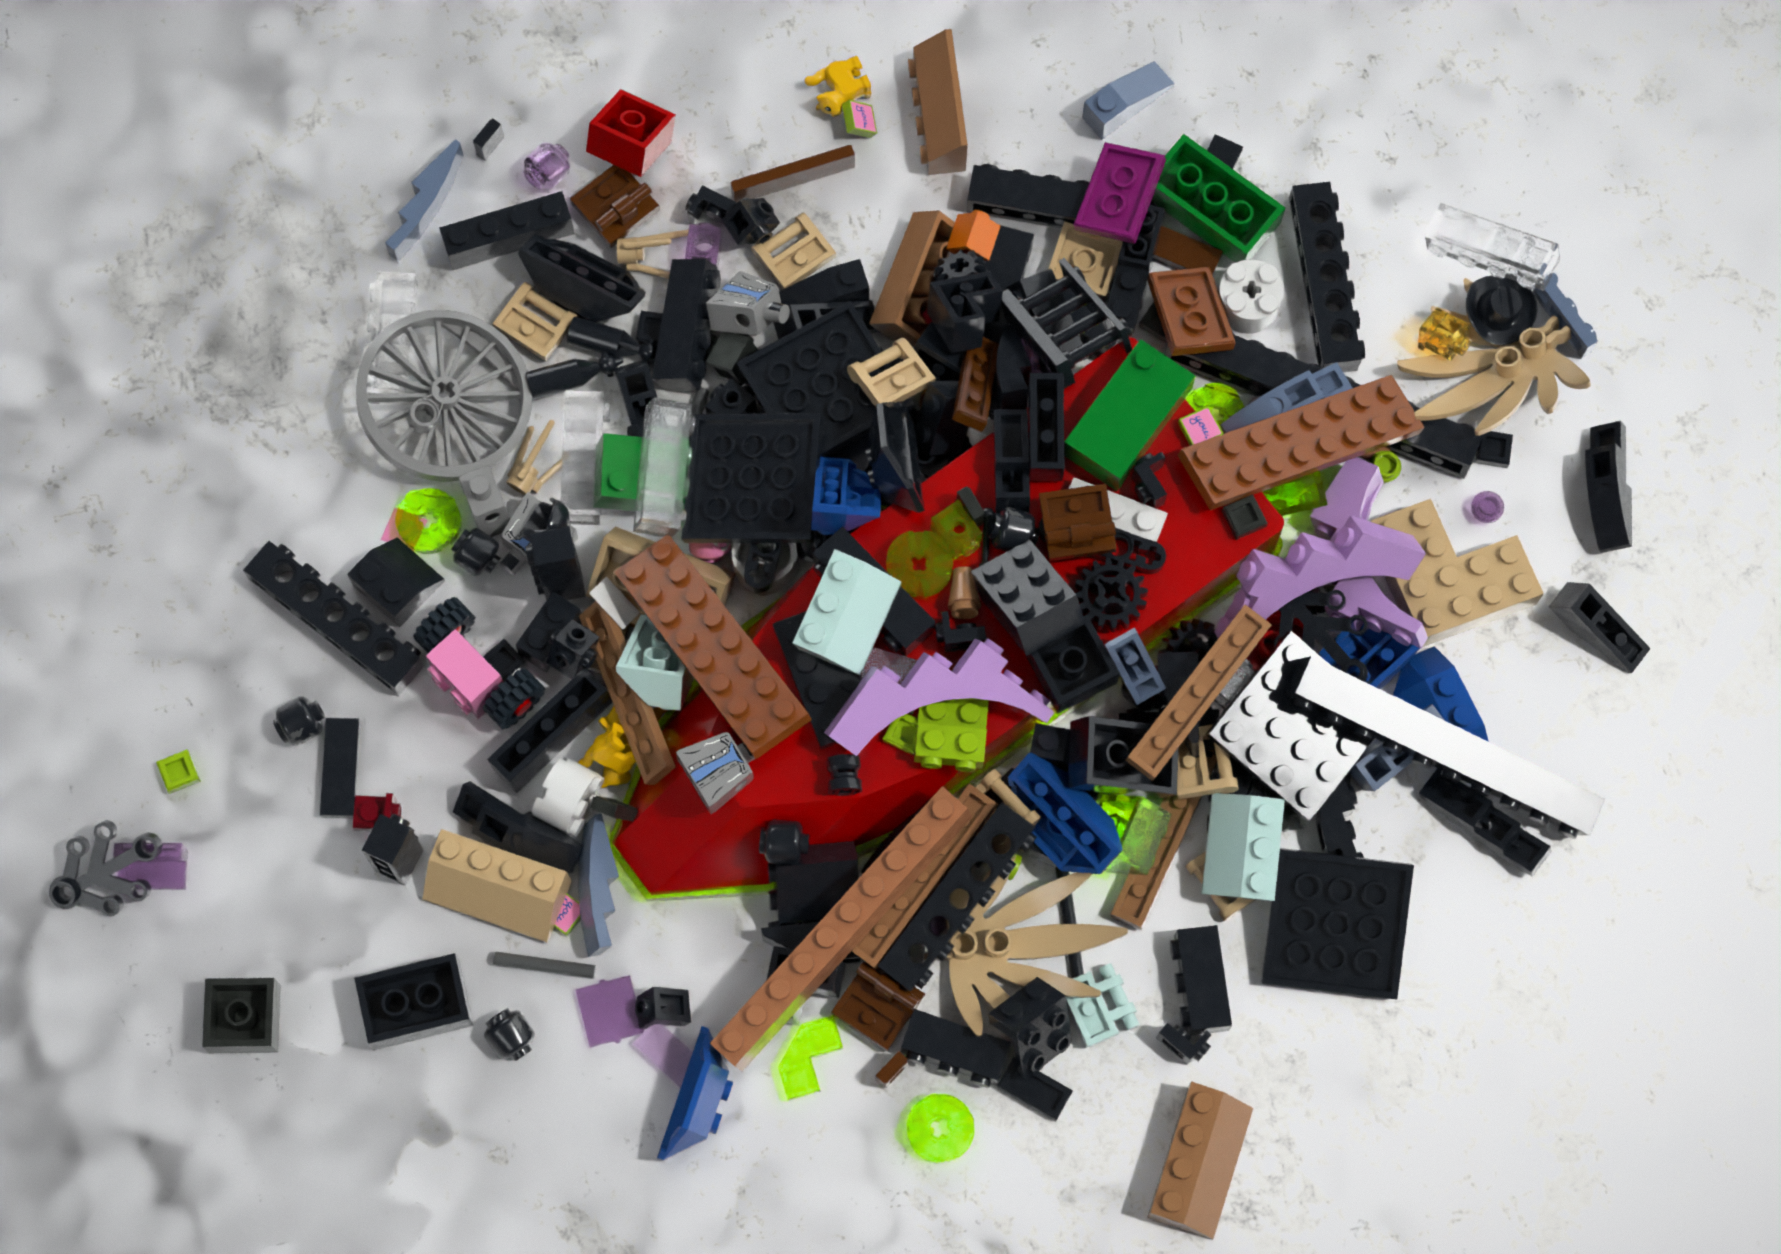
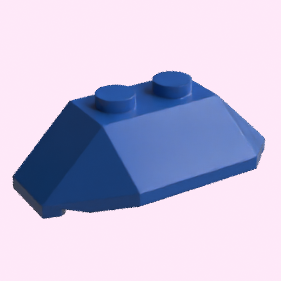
(842, 497)
(1378, 652)
(1434, 680)
(1072, 824)
(697, 1099)

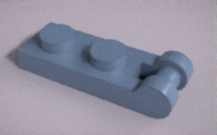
(1555, 303)

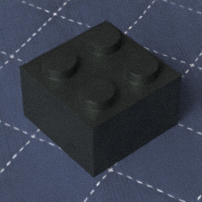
(241, 1015)

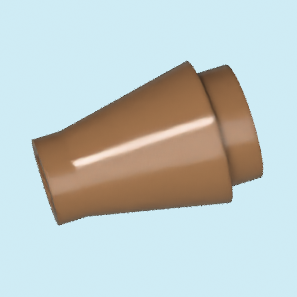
(963, 597)

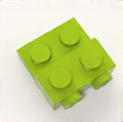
(952, 734)

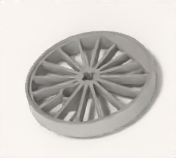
(490, 346)

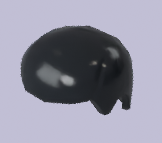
(546, 518)

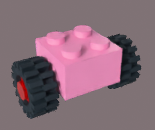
(467, 674)

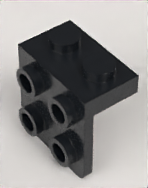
(1036, 1022)

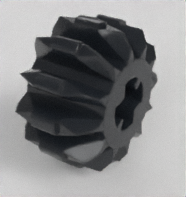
(959, 265)

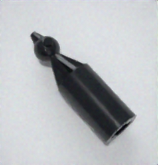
(602, 338)
(569, 375)

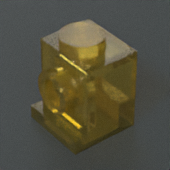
(1444, 334)

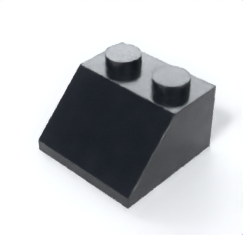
(395, 580)

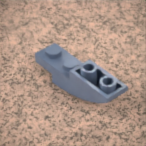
(1290, 395)

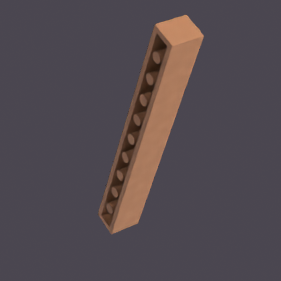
(841, 929)

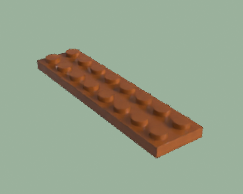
(1300, 442)
(713, 646)

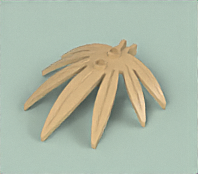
(1510, 364)
(988, 946)

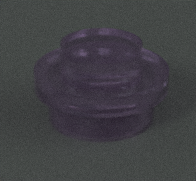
(1487, 507)

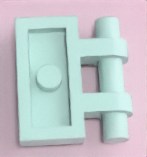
(1092, 1015)

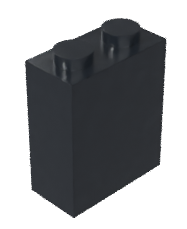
(814, 884)

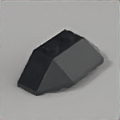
(579, 279)
(895, 456)

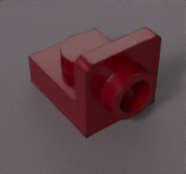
(370, 807)

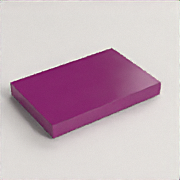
(1119, 192)

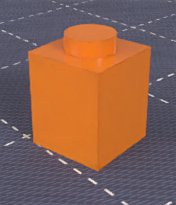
(975, 233)

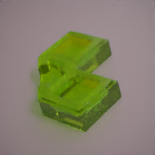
(810, 1041)

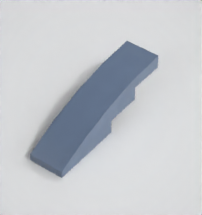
(430, 192)
(595, 875)

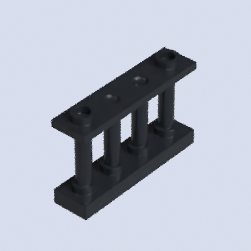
(1047, 345)

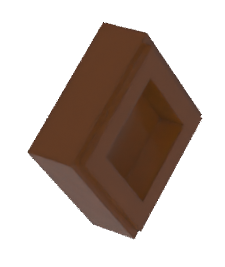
(891, 1070)

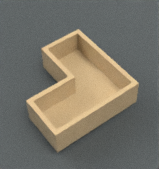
(1461, 591)

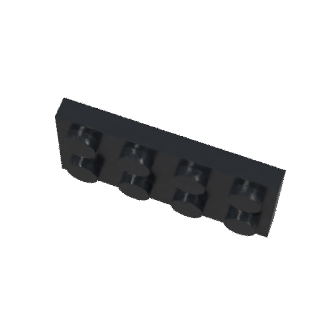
(819, 683)

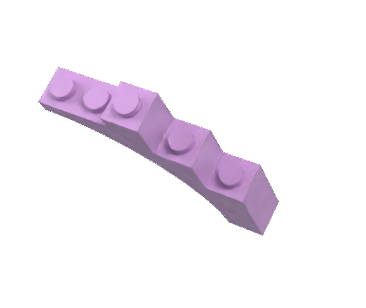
(1353, 494)
(1311, 562)
(976, 675)

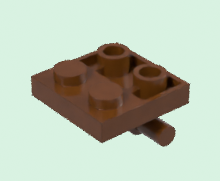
(615, 204)
(1077, 522)
(877, 1005)

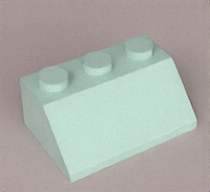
(847, 612)
(654, 668)
(1243, 846)

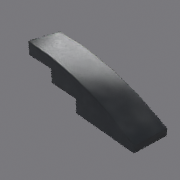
(1485, 823)

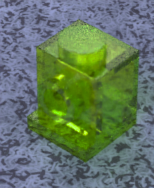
(947, 520)

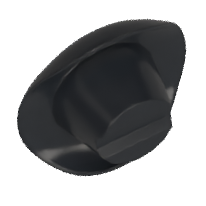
(1500, 309)

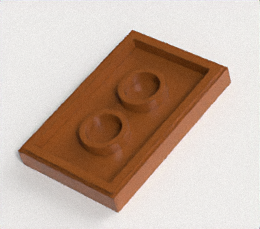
(1191, 311)

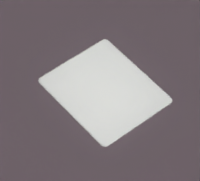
(614, 602)

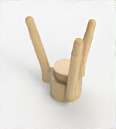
(632, 250)
(522, 474)

